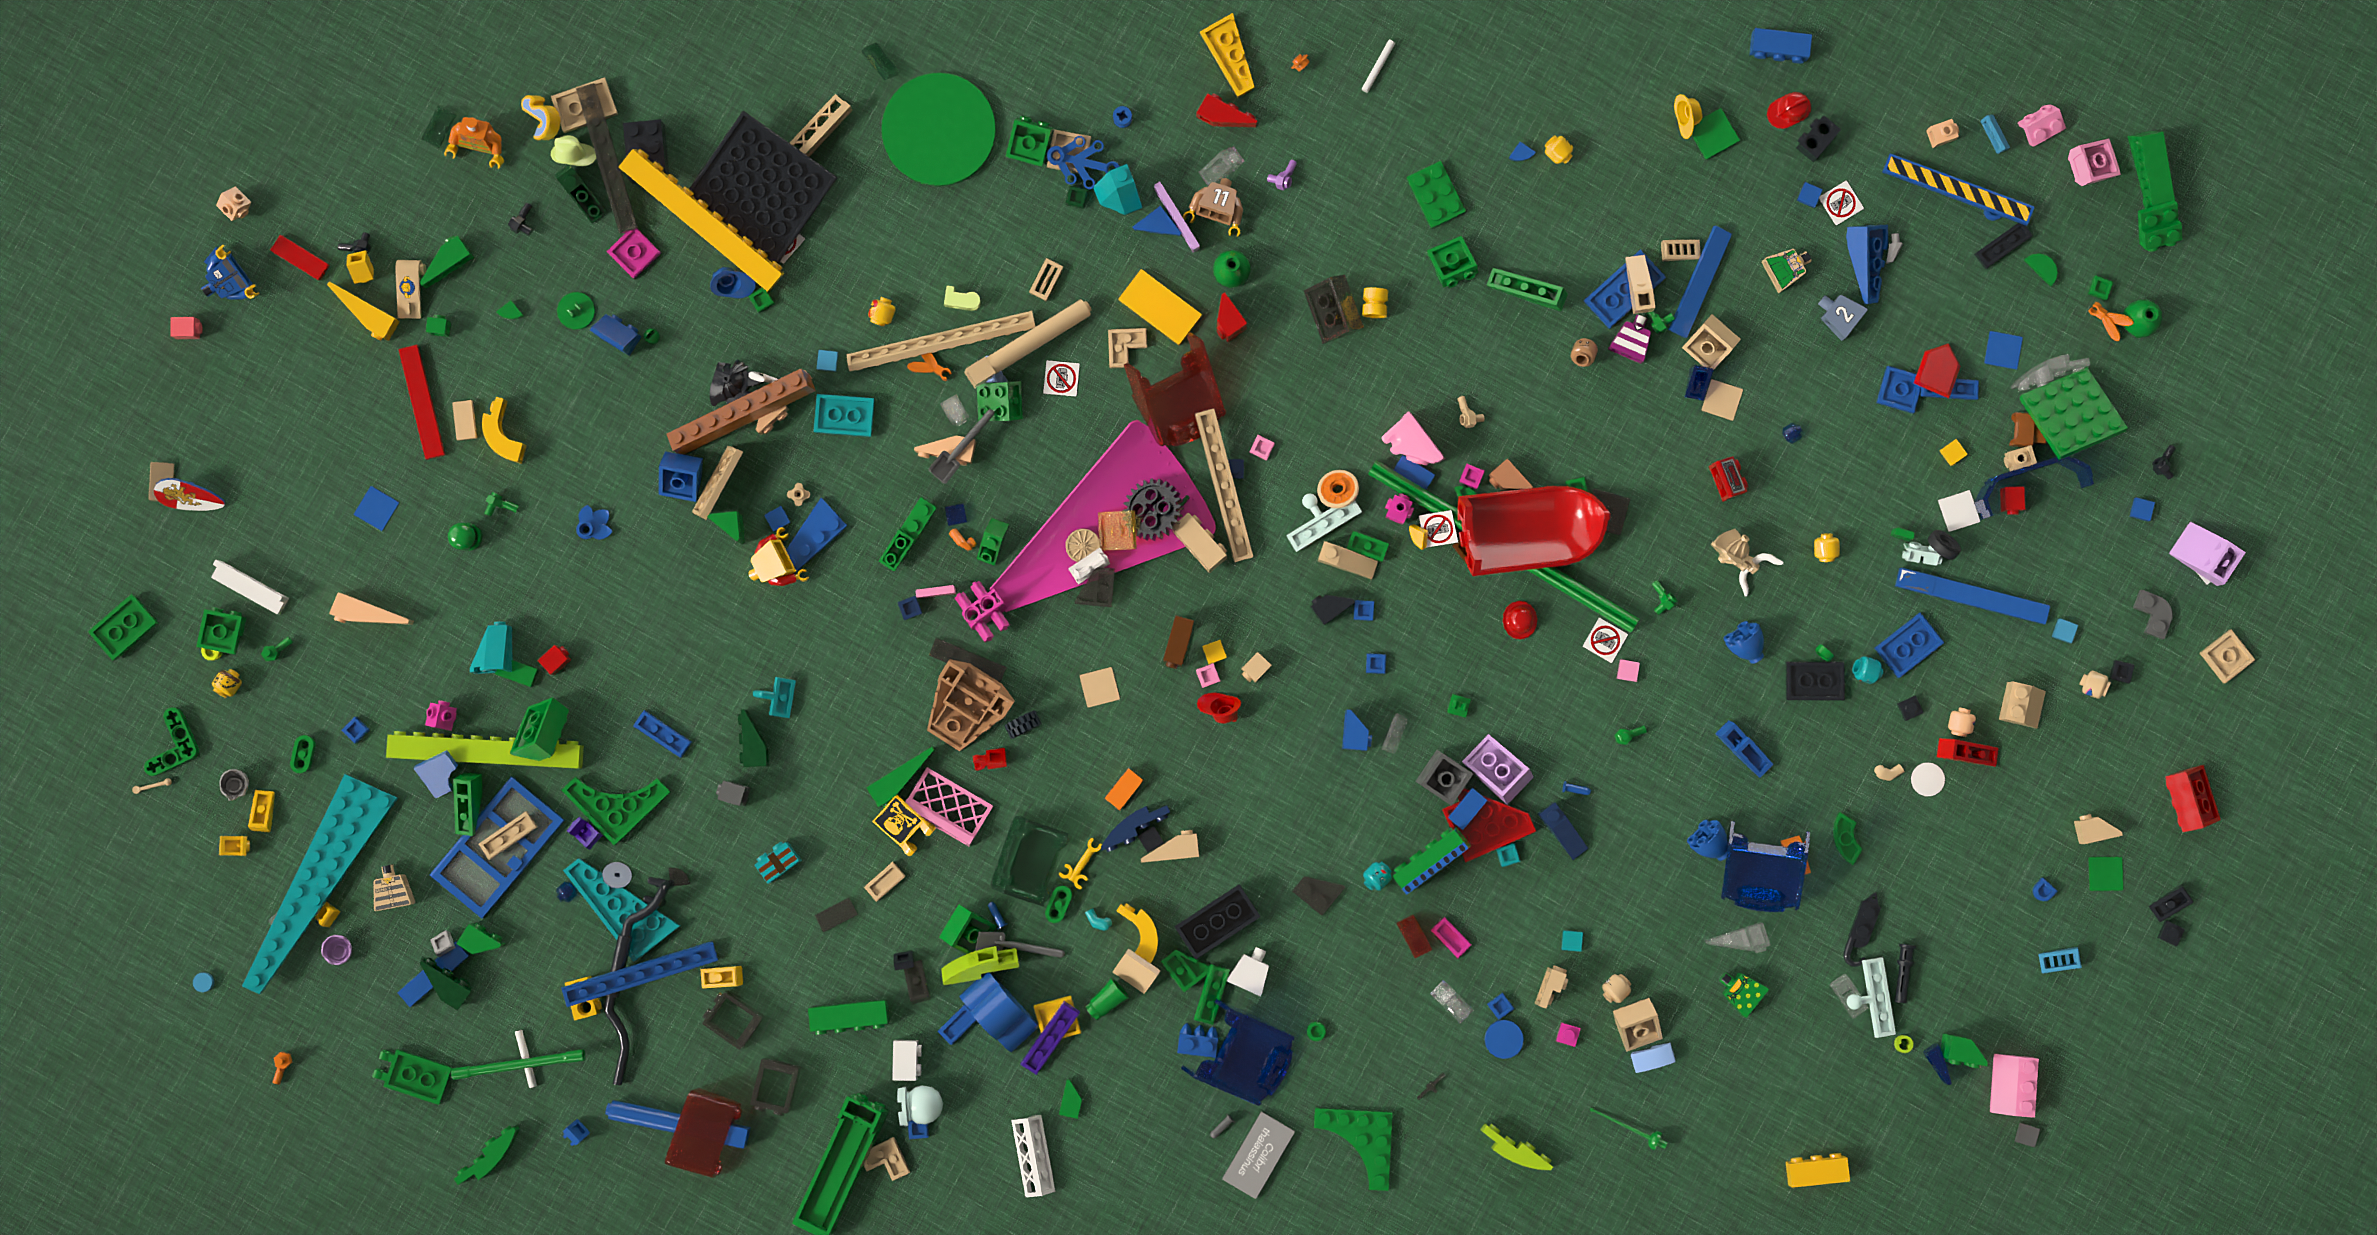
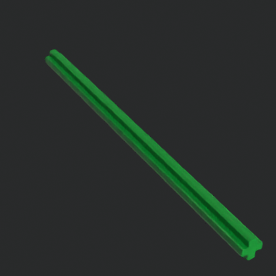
(1550, 574)

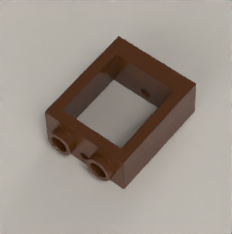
(1178, 642)

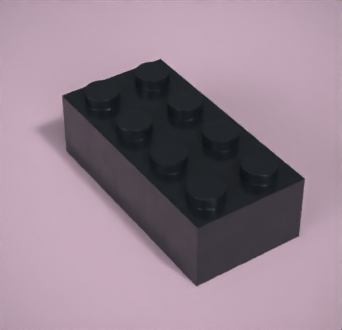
(1217, 921)

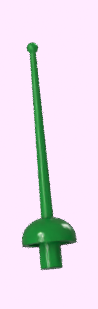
(1653, 1139)

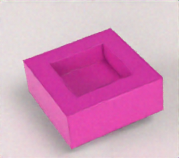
(1471, 476)
(1568, 1034)

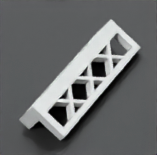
(249, 587)
(1036, 1156)

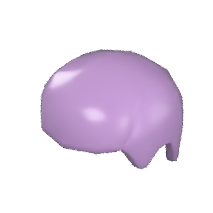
(336, 949)

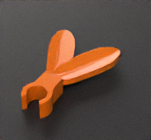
(2110, 320)
(929, 366)

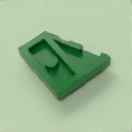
(1184, 969)

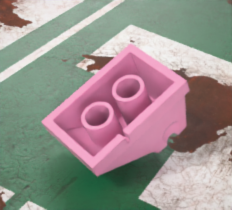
(1412, 440)

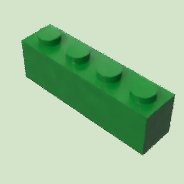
(848, 1016)

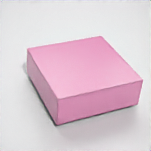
(1262, 447)
(1628, 670)
(1208, 675)

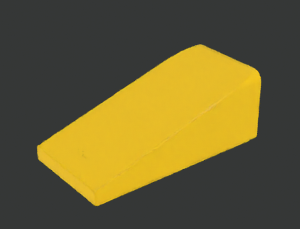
(262, 811)
(722, 977)

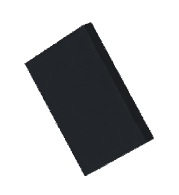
(1815, 681)

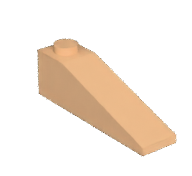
(355, 610)

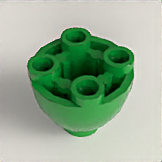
(1229, 276)
(2142, 324)

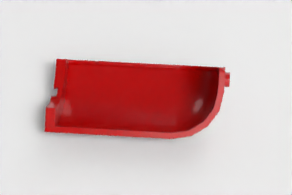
(1530, 528)

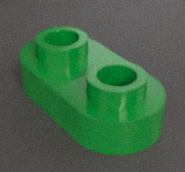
(300, 753)
(1058, 904)

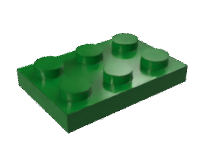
(1435, 194)
(123, 627)

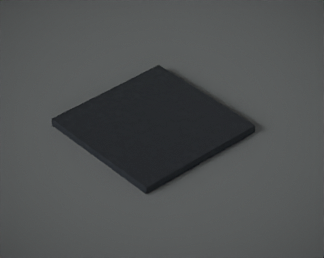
(762, 186)

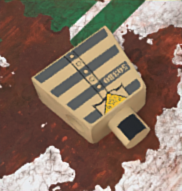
(392, 890)

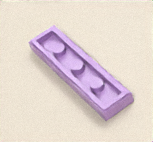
(1177, 218)

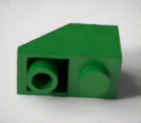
(992, 541)
(478, 940)

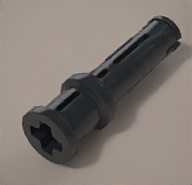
(1905, 963)

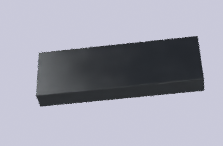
(2003, 245)

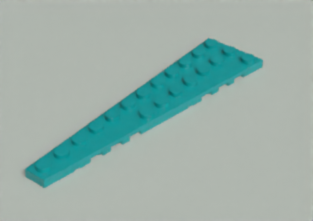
(339, 839)

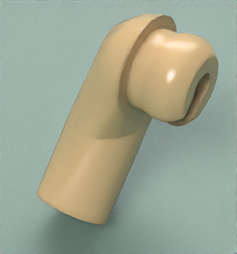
(1888, 774)

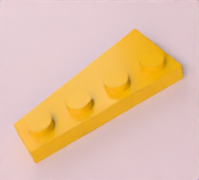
(1228, 52)

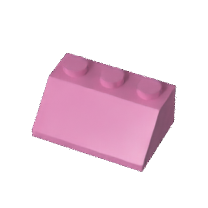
(2014, 1085)

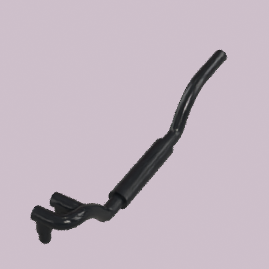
(619, 962)

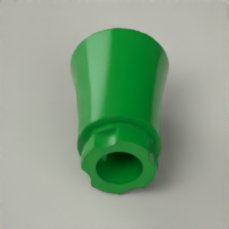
(1107, 999)

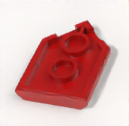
(1938, 370)

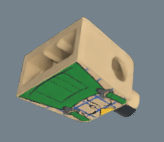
(1786, 268)

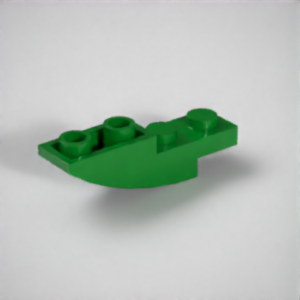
(908, 534)
(494, 1153)

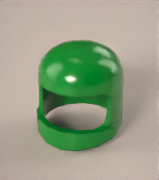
(462, 536)

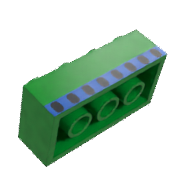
(1431, 860)

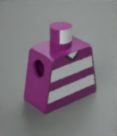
(1632, 340)

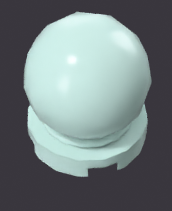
(919, 1105)

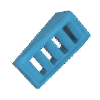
(2077, 964)

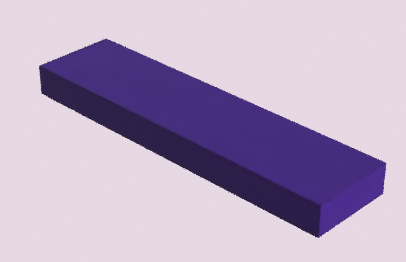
(1050, 1037)

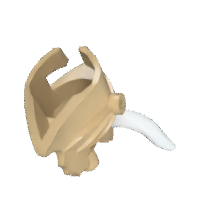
(1735, 550)

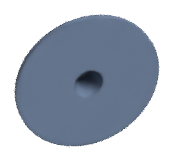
(617, 875)

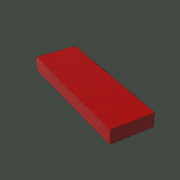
(299, 257)

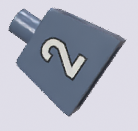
(1841, 314)

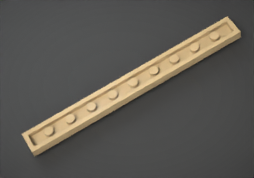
(940, 341)

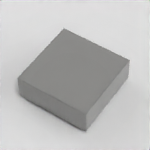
(442, 943)

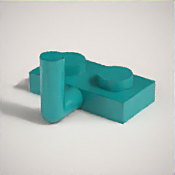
(780, 698)

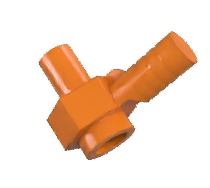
(281, 1061)

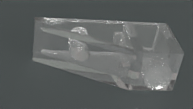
(1747, 938)

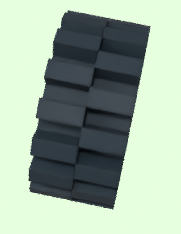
(1023, 724)

